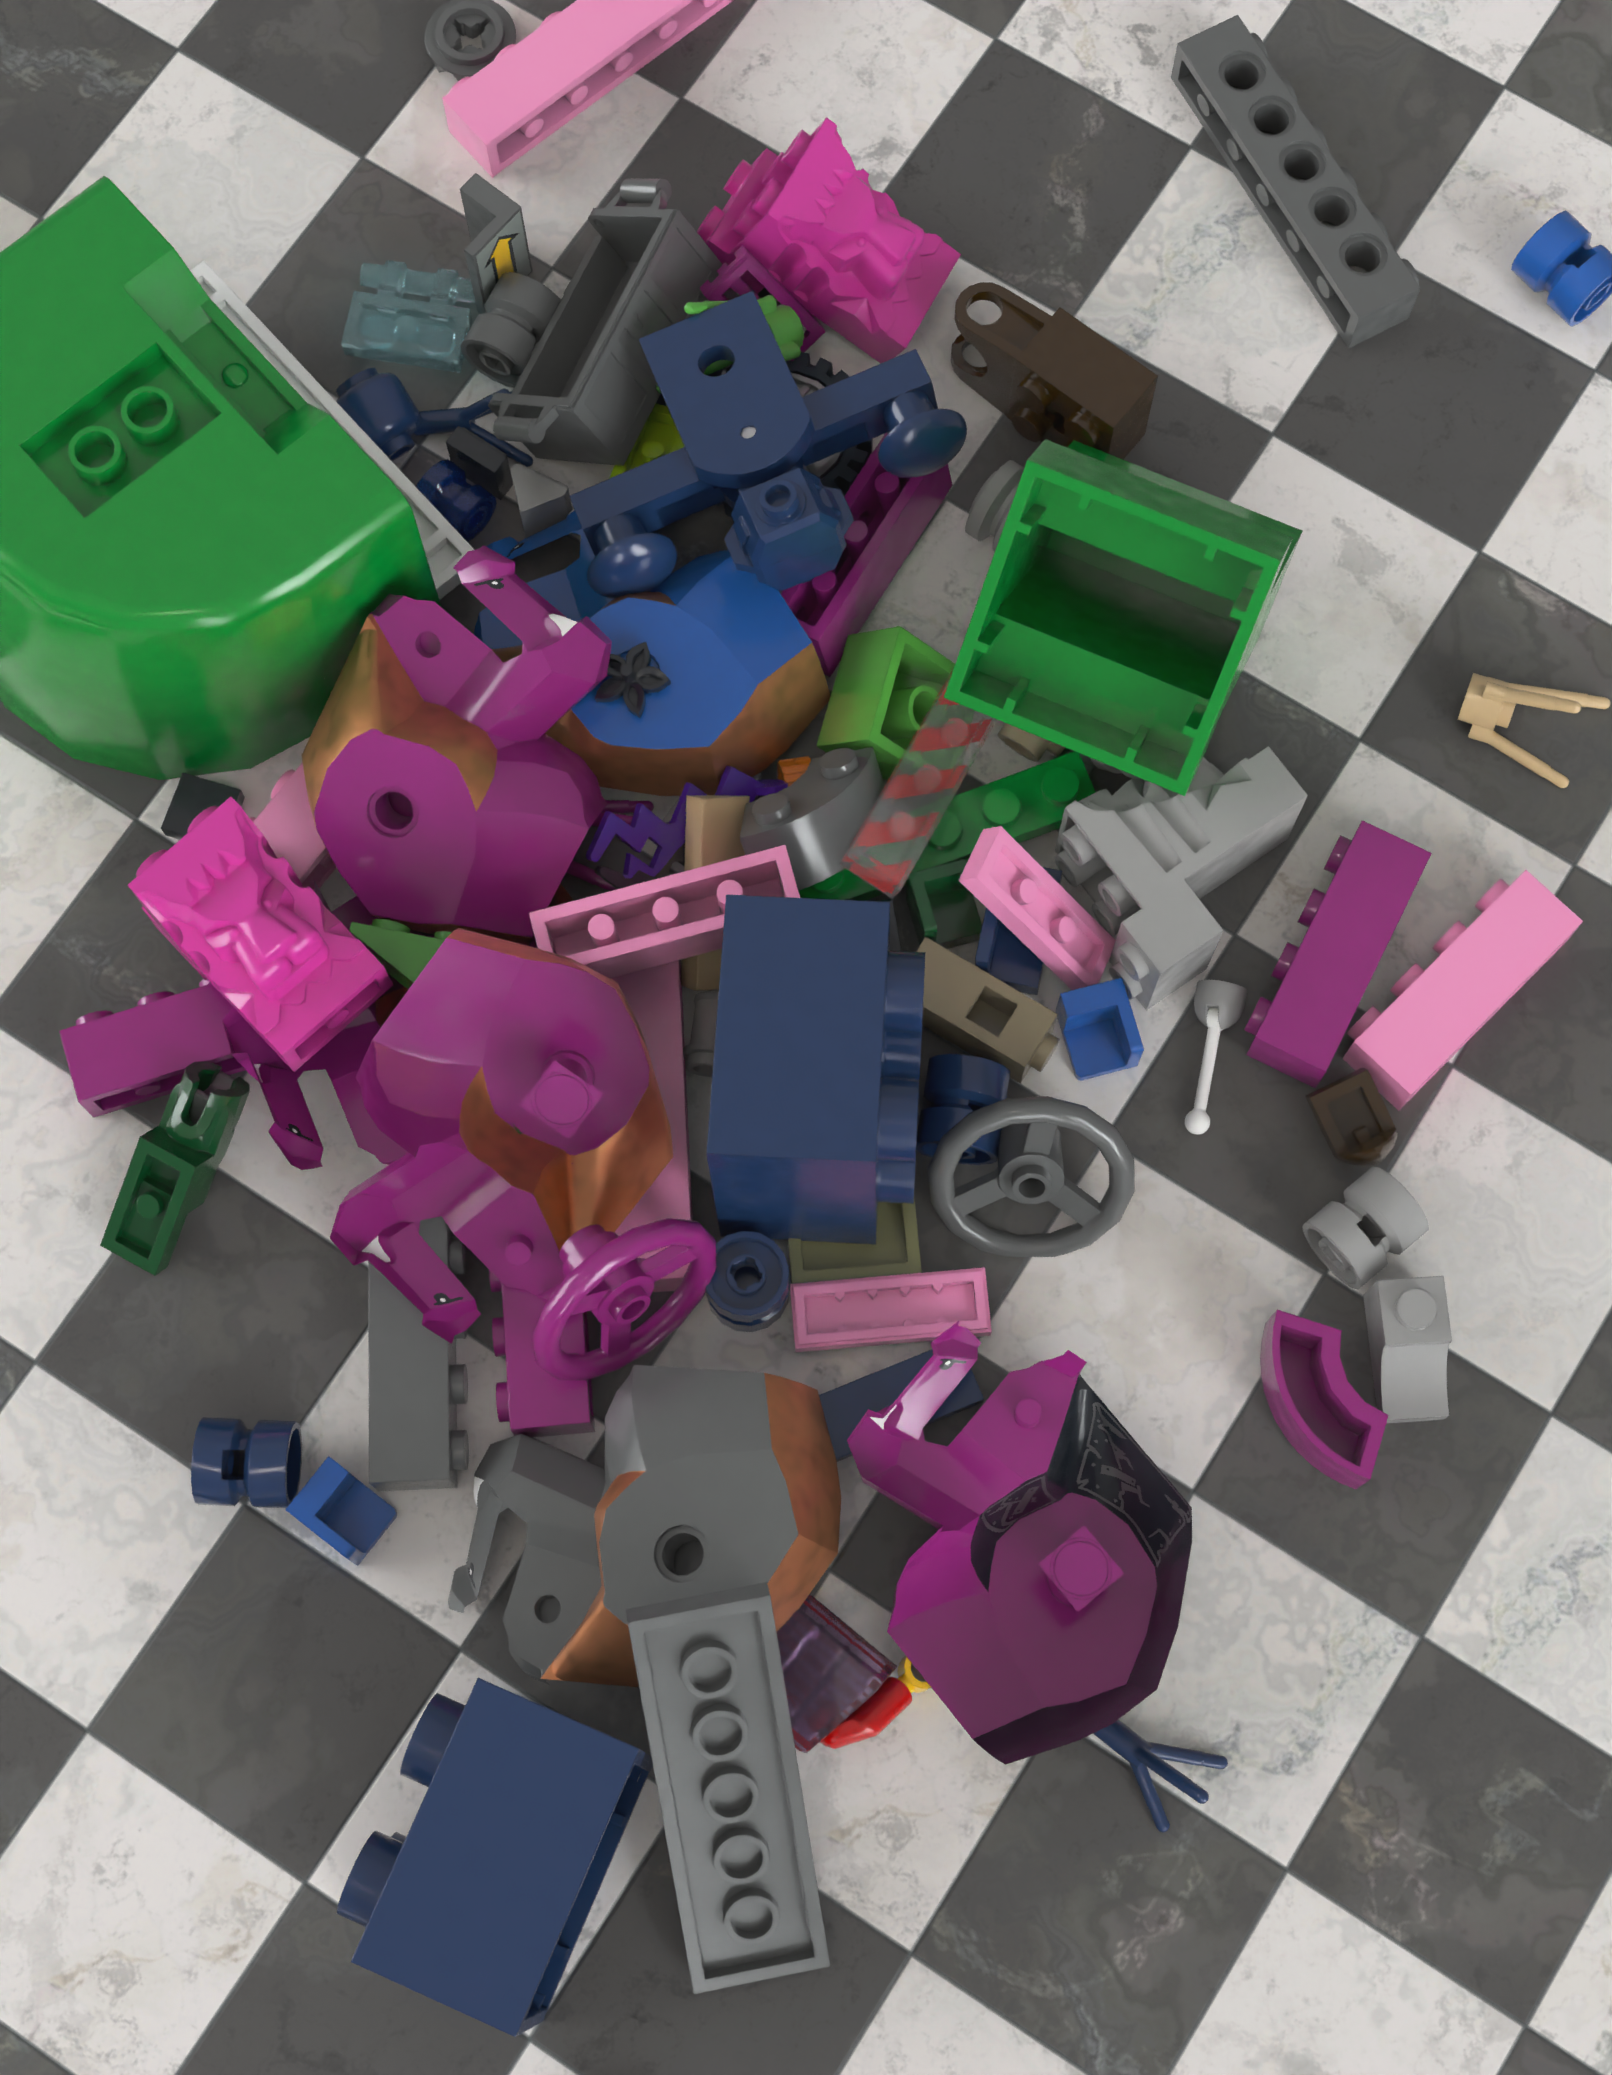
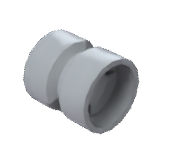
(1373, 1220)

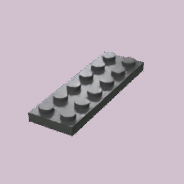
(729, 1786)

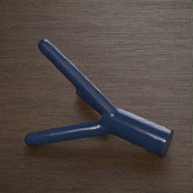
(447, 420)
(1149, 1754)

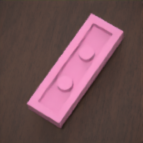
(1037, 909)

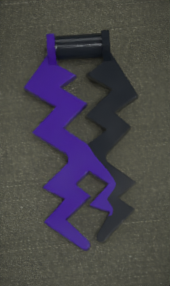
(667, 836)

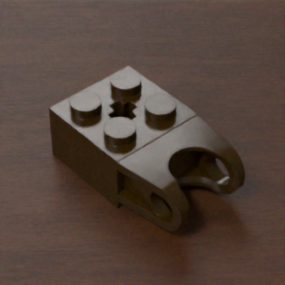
(1053, 374)

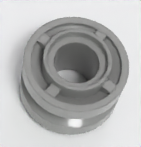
(993, 503)

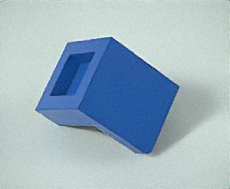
(1099, 1029)
(342, 1511)

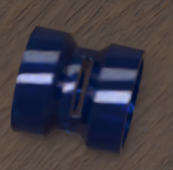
(460, 503)

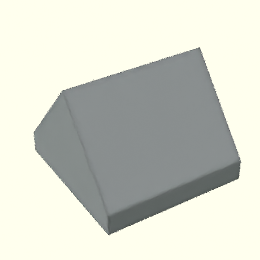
(539, 499)

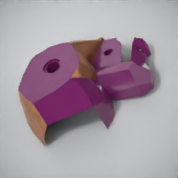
(439, 760)

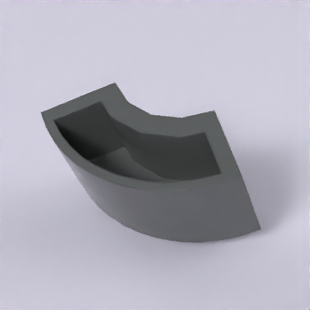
(816, 813)

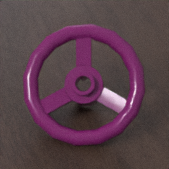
(617, 1288)

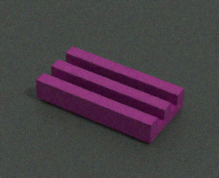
(731, 275)

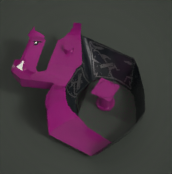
(1051, 1554)

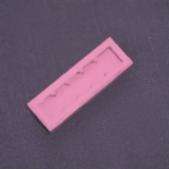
(888, 1309)

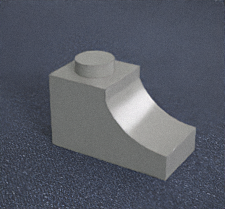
(1409, 1347)

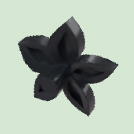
(632, 679)

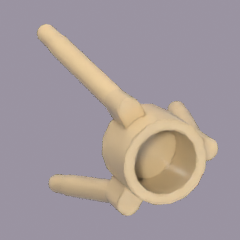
(1493, 703)

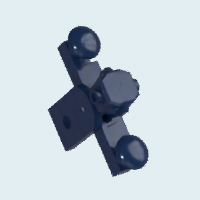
(750, 446)

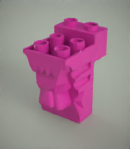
(832, 242)
(258, 933)

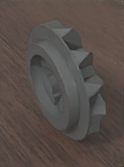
(469, 19)

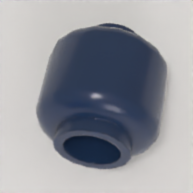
(381, 410)

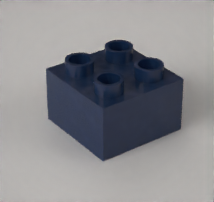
(813, 1069)
(498, 1857)

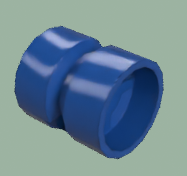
(1566, 267)

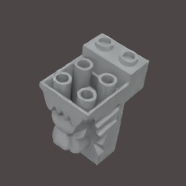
(1157, 853)

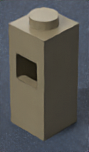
(985, 1013)

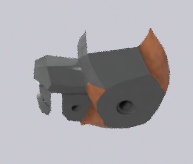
(699, 1494)

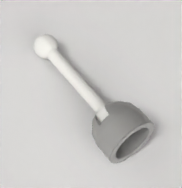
(1217, 1007)

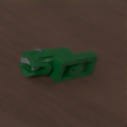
(175, 1166)

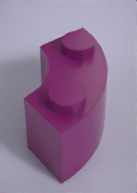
(1316, 1402)

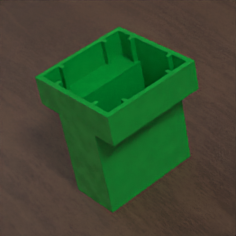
(1119, 612)

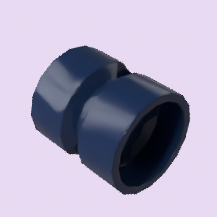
(955, 1088)
(748, 1282)
(270, 1462)

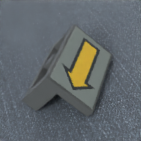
(495, 235)

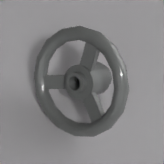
(1030, 1173)

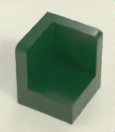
(943, 906)

